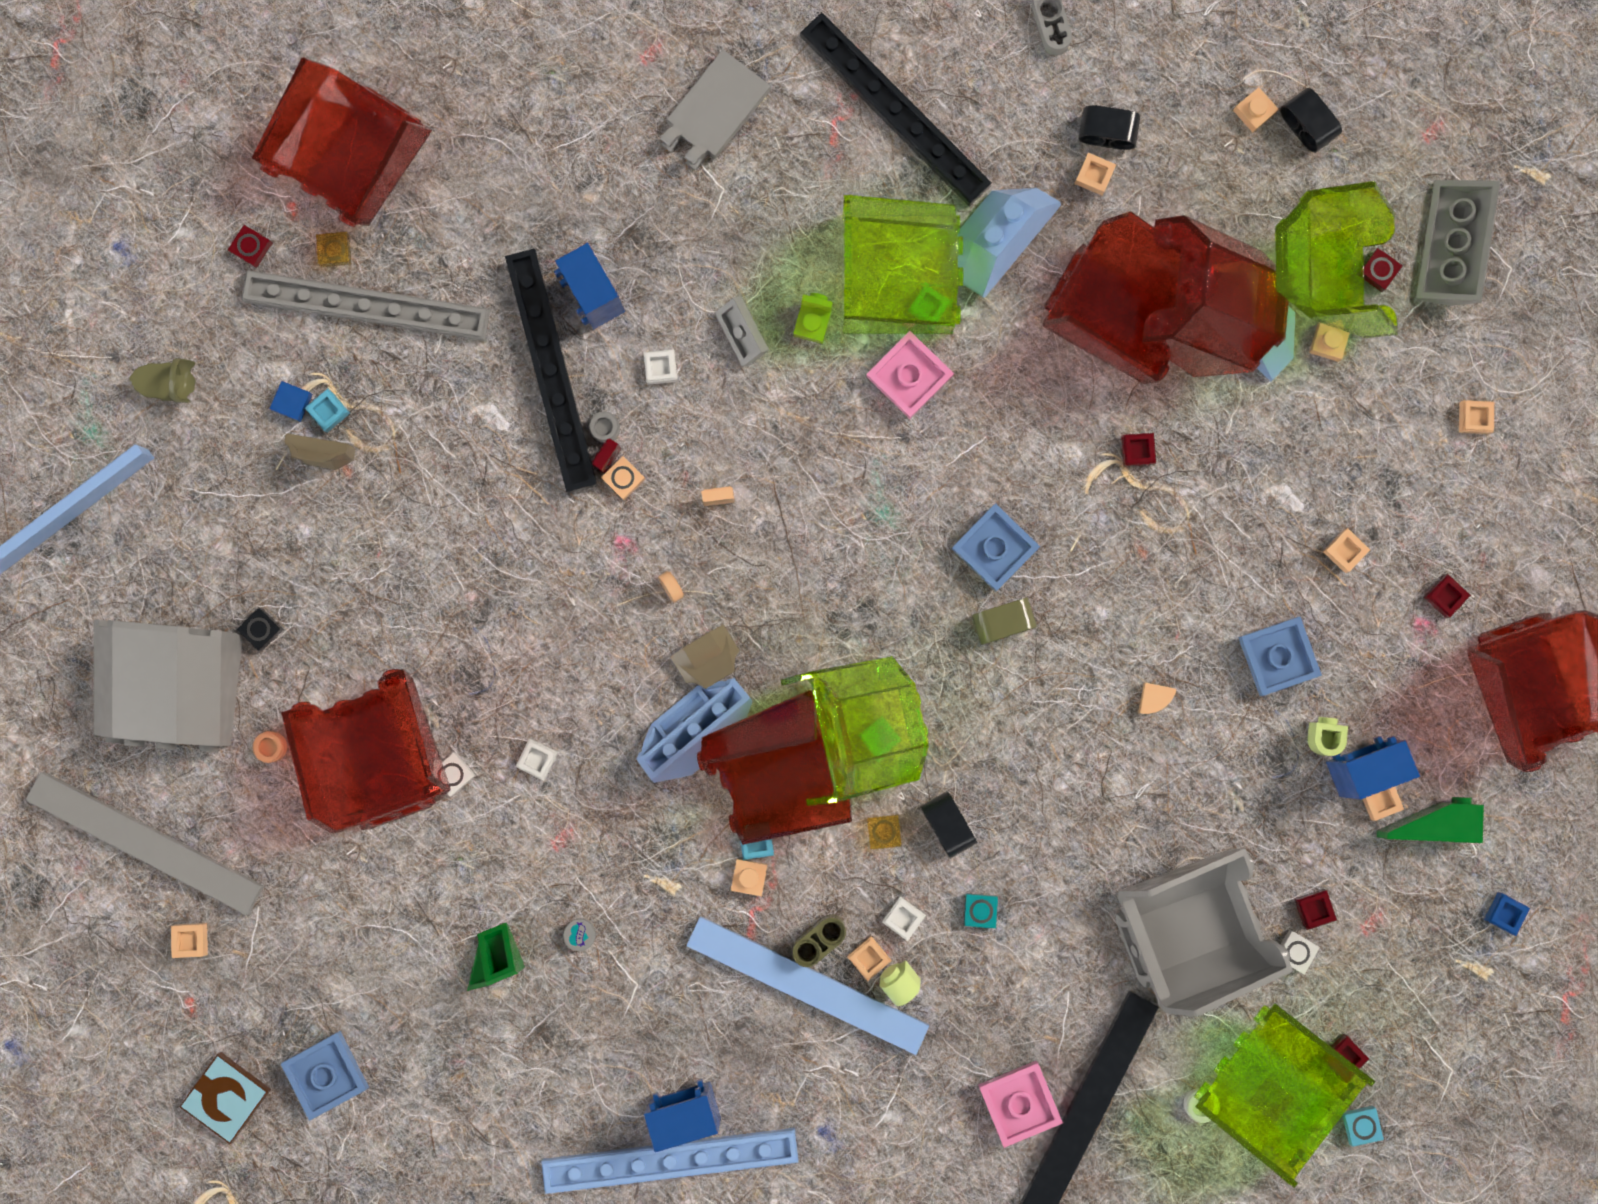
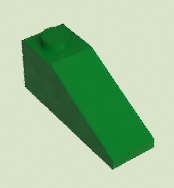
(1440, 822)

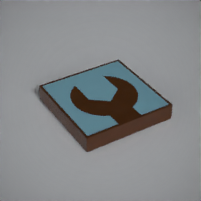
(225, 1098)

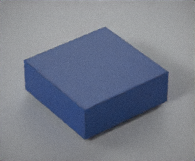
(291, 401)
(1507, 913)

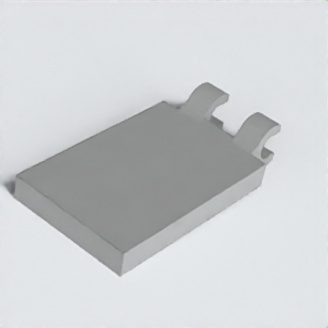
(715, 109)

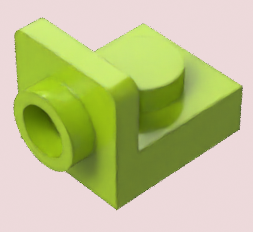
(813, 318)

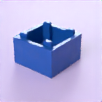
(589, 286)
(1372, 768)
(682, 1116)

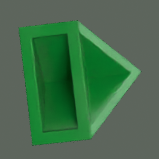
(495, 957)

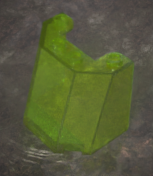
(1324, 257)
(900, 266)
(867, 726)
(1281, 1091)

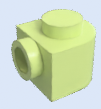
(1327, 737)
(900, 983)

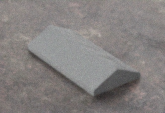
(1458, 242)

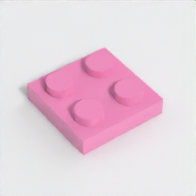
(909, 374)
(1020, 1104)

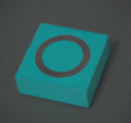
(980, 910)

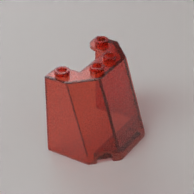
(340, 141)
(1112, 292)
(1224, 302)
(1539, 683)
(366, 757)
(772, 768)

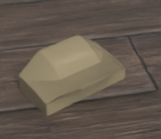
(319, 452)
(707, 658)

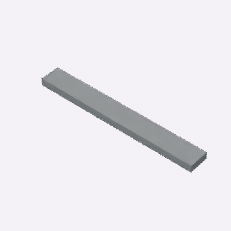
(365, 305)
(145, 843)

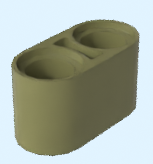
(1004, 621)
(822, 943)

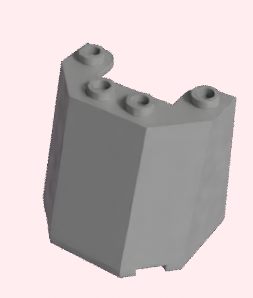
(165, 684)
(1198, 935)

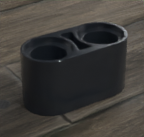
(1311, 120)
(1109, 127)
(948, 824)

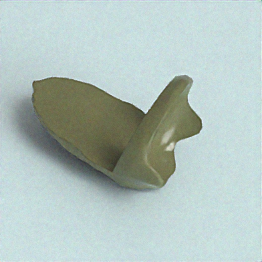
(165, 380)

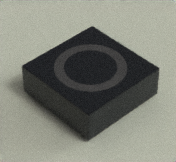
(260, 629)

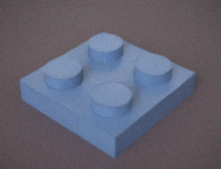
(995, 547)
(1280, 656)
(324, 1075)

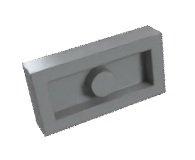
(741, 331)

